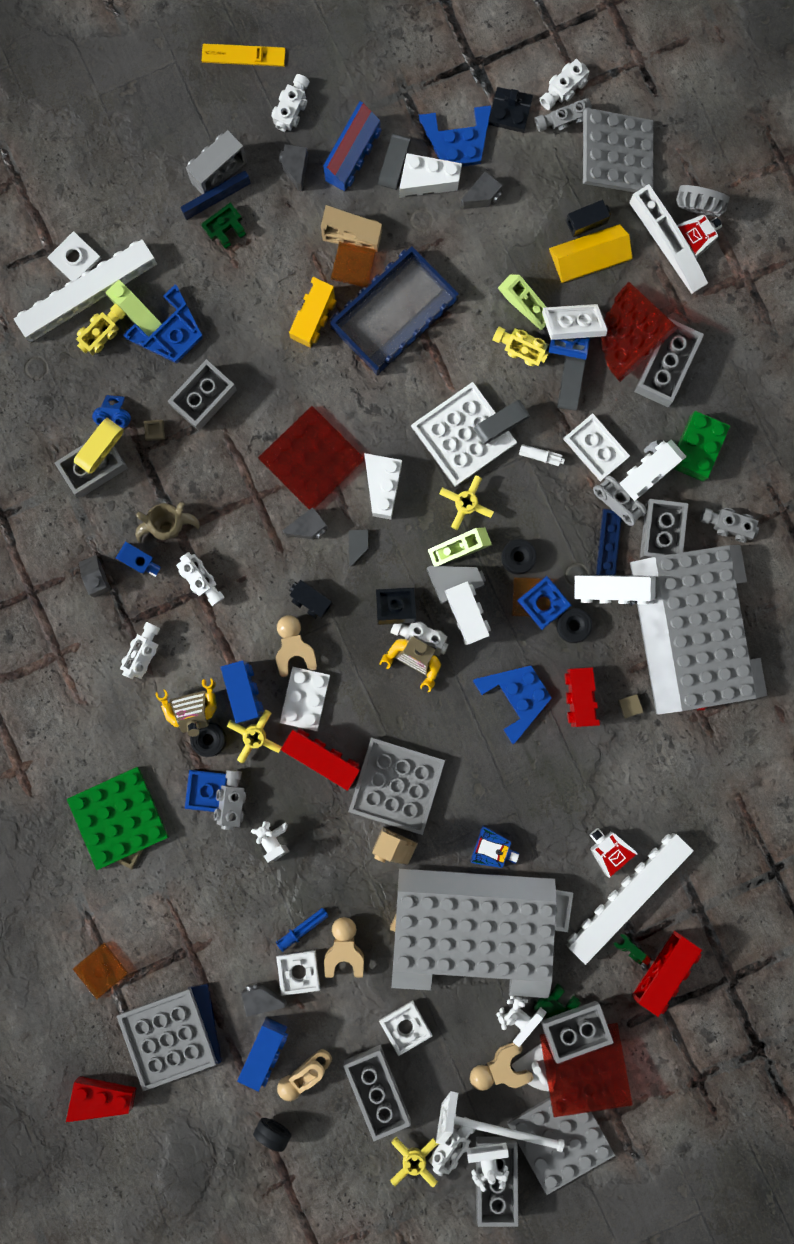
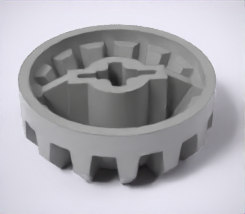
(702, 200)

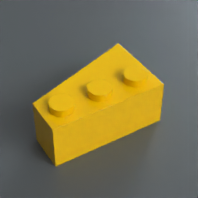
(313, 313)

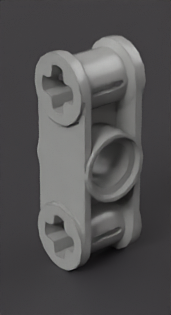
(628, 508)

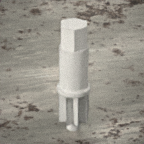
(541, 455)

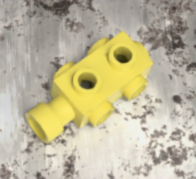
(95, 330)
(522, 345)

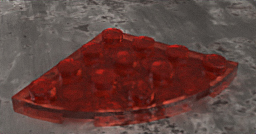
(633, 331)

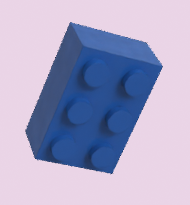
(242, 691)
(263, 1054)

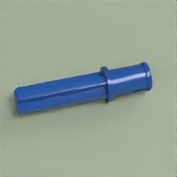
(295, 934)

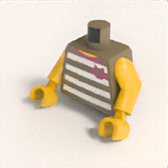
(417, 656)
(192, 710)

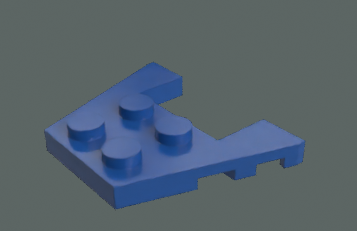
(460, 144)
(174, 336)
(523, 692)

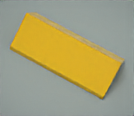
(591, 253)

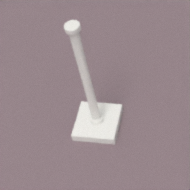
(449, 1119)

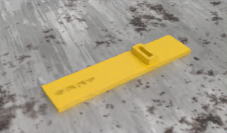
(243, 55)

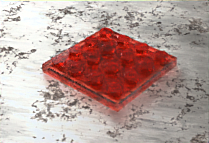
(311, 458)
(589, 1080)

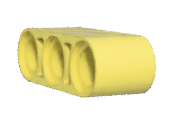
(98, 445)

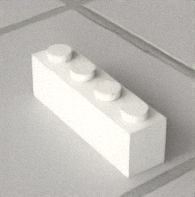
(615, 588)

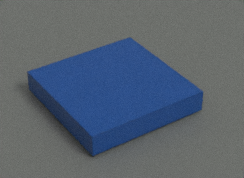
(202, 790)

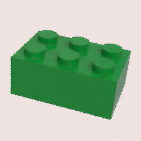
(701, 445)

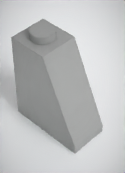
(447, 577)

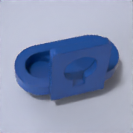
(113, 412)

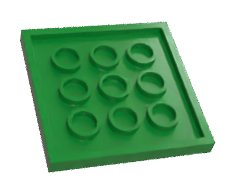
(117, 818)

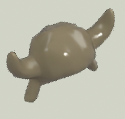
(164, 521)

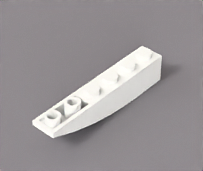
(668, 237)

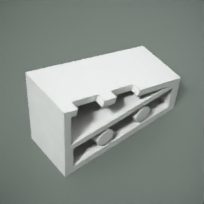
(428, 175)
(652, 469)
(383, 481)
(467, 613)

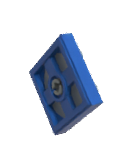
(570, 347)

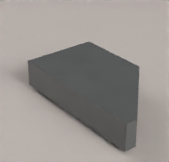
(357, 545)

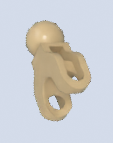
(292, 645)
(344, 948)
(500, 1070)
(303, 1077)

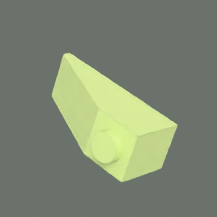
(524, 299)
(133, 307)
(460, 546)

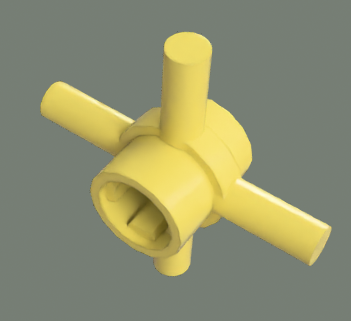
(470, 495)
(251, 729)
(420, 1167)

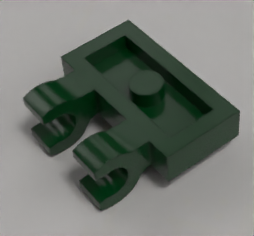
(221, 222)
(636, 953)
(553, 1006)

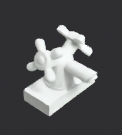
(269, 841)
(520, 1018)
(488, 1156)

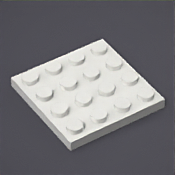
(451, 436)

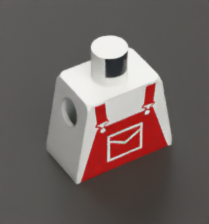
(700, 233)
(610, 851)

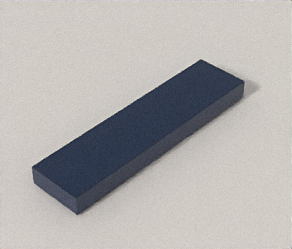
(215, 195)
(608, 543)
(203, 1000)

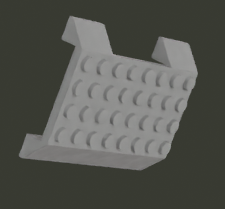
(697, 631)
(474, 929)

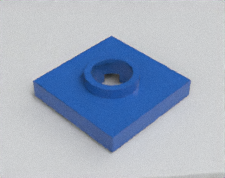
(547, 589)

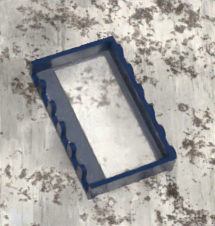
(394, 310)

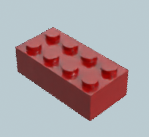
(320, 759)
(666, 974)

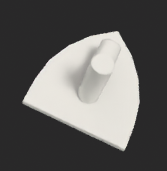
(534, 1063)

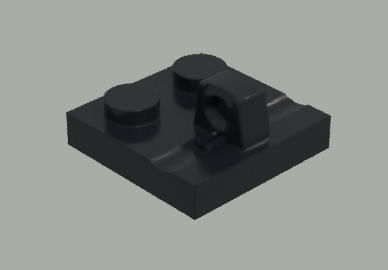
(510, 109)
(395, 606)

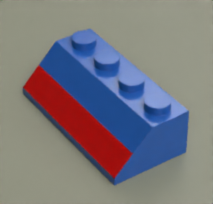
(352, 147)

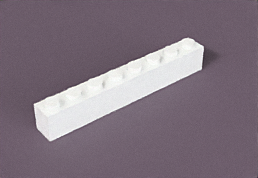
(84, 291)
(629, 897)

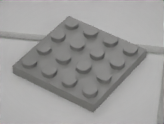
(617, 150)
(396, 786)
(167, 1039)
(583, 1144)

